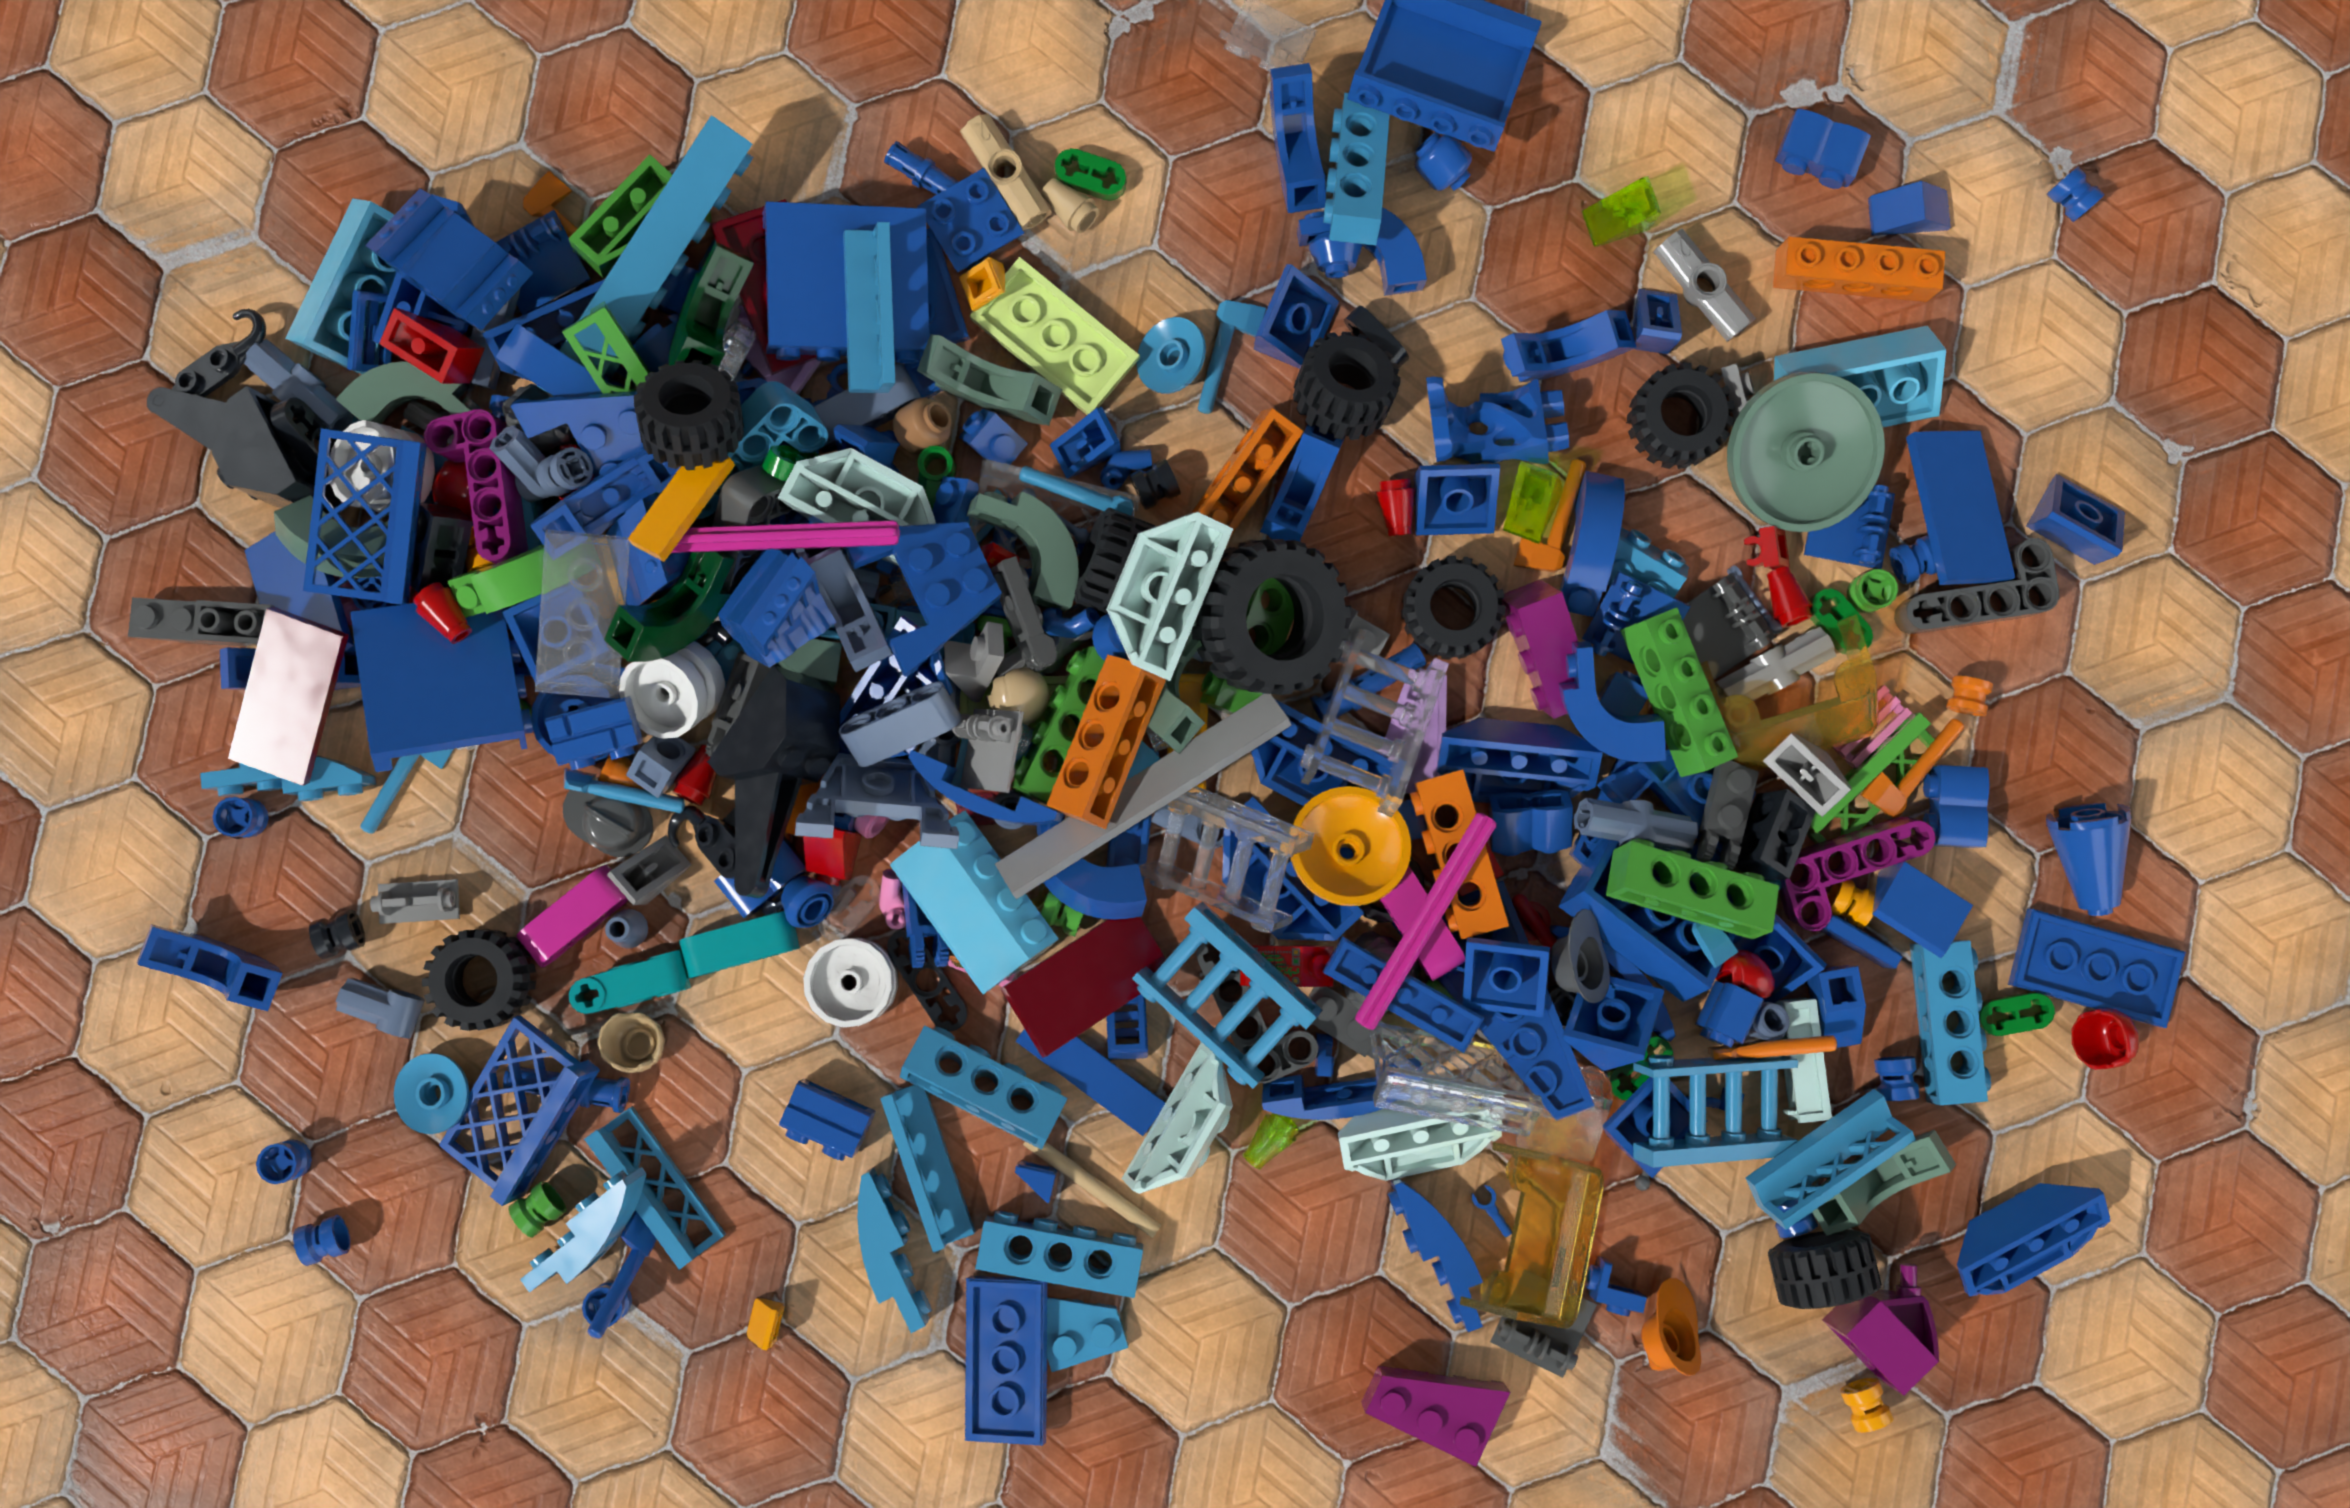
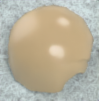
(1020, 691)
(631, 1042)

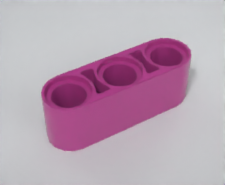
(572, 917)
(1441, 950)

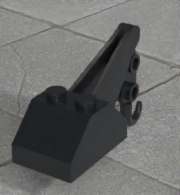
(240, 430)
(772, 749)

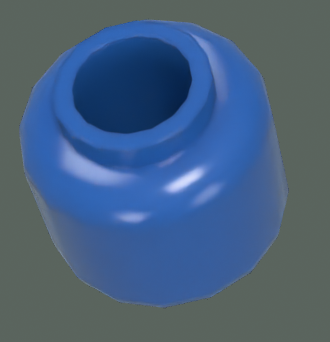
(1443, 162)

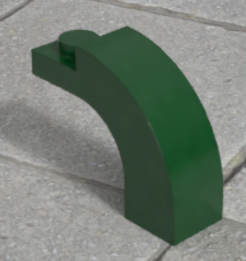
(708, 307)
(677, 617)

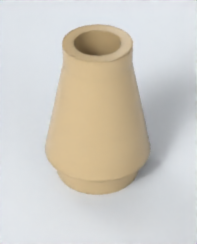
(1072, 207)

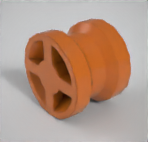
(1969, 695)

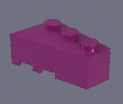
(1543, 637)
(1438, 1409)

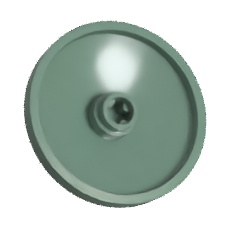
(1805, 451)

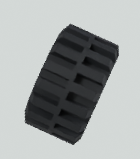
(1350, 362)
(1699, 391)
(689, 414)
(1105, 557)
(1471, 580)
(447, 986)
(1824, 1269)

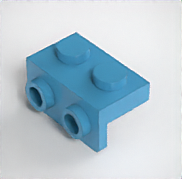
(1649, 564)

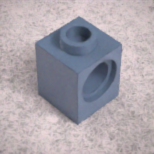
(660, 763)

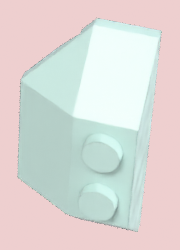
(854, 489)
(1165, 589)
(1184, 1127)
(1405, 1144)

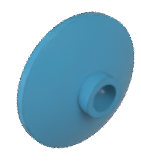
(1162, 347)
(416, 1094)

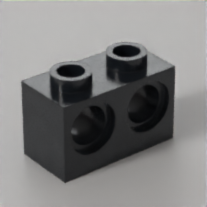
(440, 545)
(1774, 834)

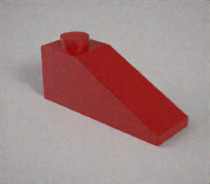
(833, 857)

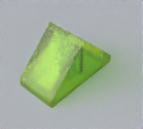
(1622, 213)
(1532, 502)

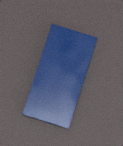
(1960, 507)
(280, 583)
(2096, 967)
(1006, 1360)

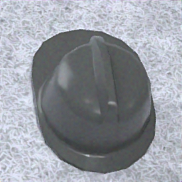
(607, 823)
(1580, 959)

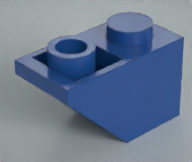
(1839, 1003)

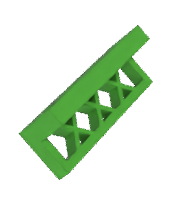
(618, 341)
(1869, 769)

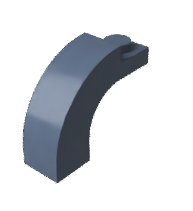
(849, 605)

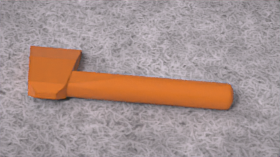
(545, 197)
(1549, 556)
(1892, 798)
(1775, 1048)

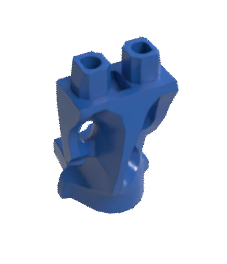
(1510, 433)

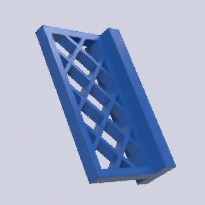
(401, 523)
(548, 1122)

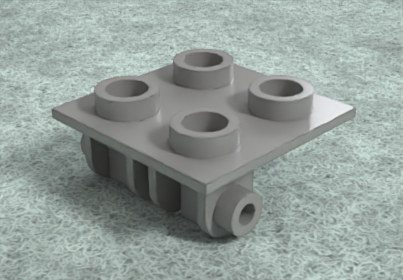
(990, 748)

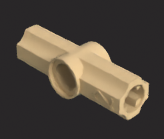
(993, 153)

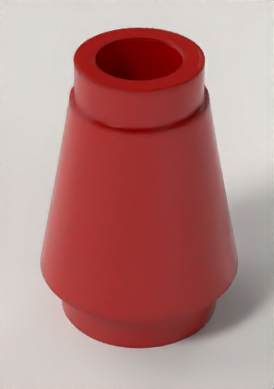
(1397, 504)
(1787, 597)
(442, 611)
(696, 779)

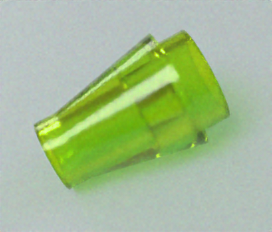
(1270, 1139)

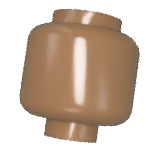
(922, 425)

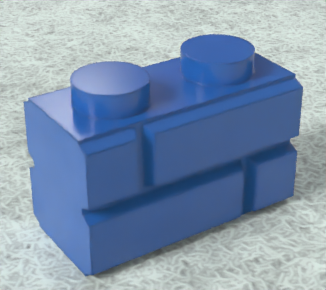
(593, 732)
(826, 1119)

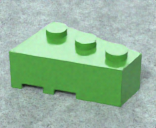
(615, 221)

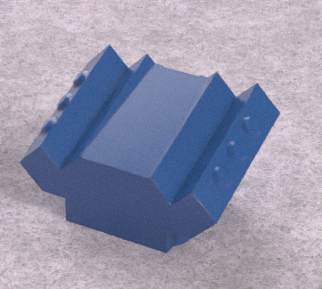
(449, 259)
(646, 573)
(776, 608)

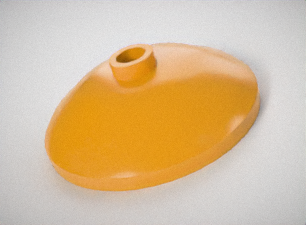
(1350, 820)

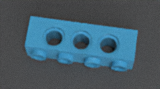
(1358, 175)
(1936, 1041)
(994, 1106)
(998, 1256)

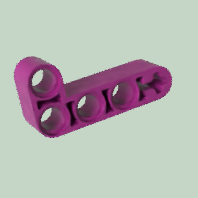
(498, 535)
(1853, 864)

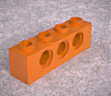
(1859, 269)
(1249, 468)
(1106, 742)
(1453, 790)

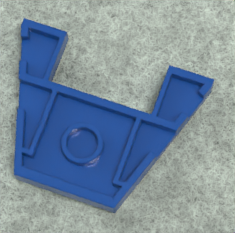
(600, 423)
(946, 581)
(1680, 794)

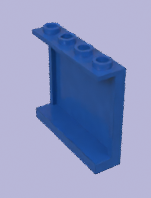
(1446, 66)
(809, 281)
(434, 693)

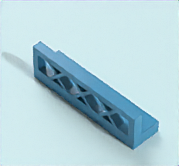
(869, 309)
(1823, 1154)
(928, 1166)
(650, 1204)

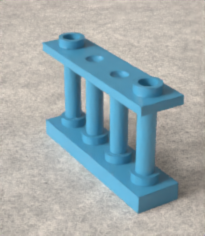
(1265, 983)
(1698, 1145)

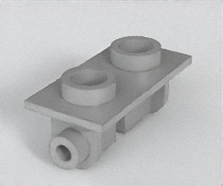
(417, 901)

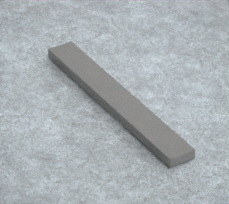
(1145, 794)

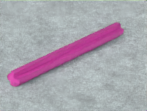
(789, 536)
(1425, 921)

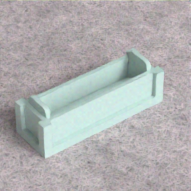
(1808, 1083)

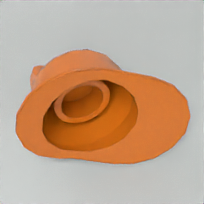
(1672, 1331)

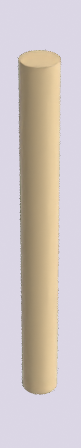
(1096, 1188)

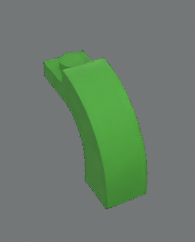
(500, 583)

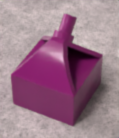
(1890, 1332)

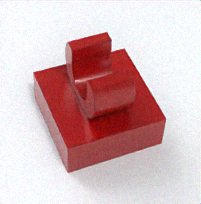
(1773, 548)

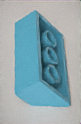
(348, 265)
(1895, 370)
(973, 906)

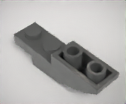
(197, 621)

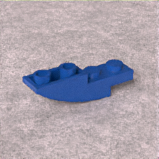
(1434, 1237)

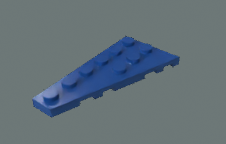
(1527, 1043)

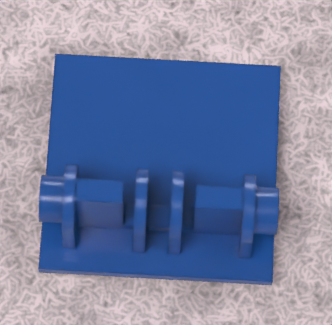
(971, 220)
(549, 255)
(1860, 536)
(1624, 605)

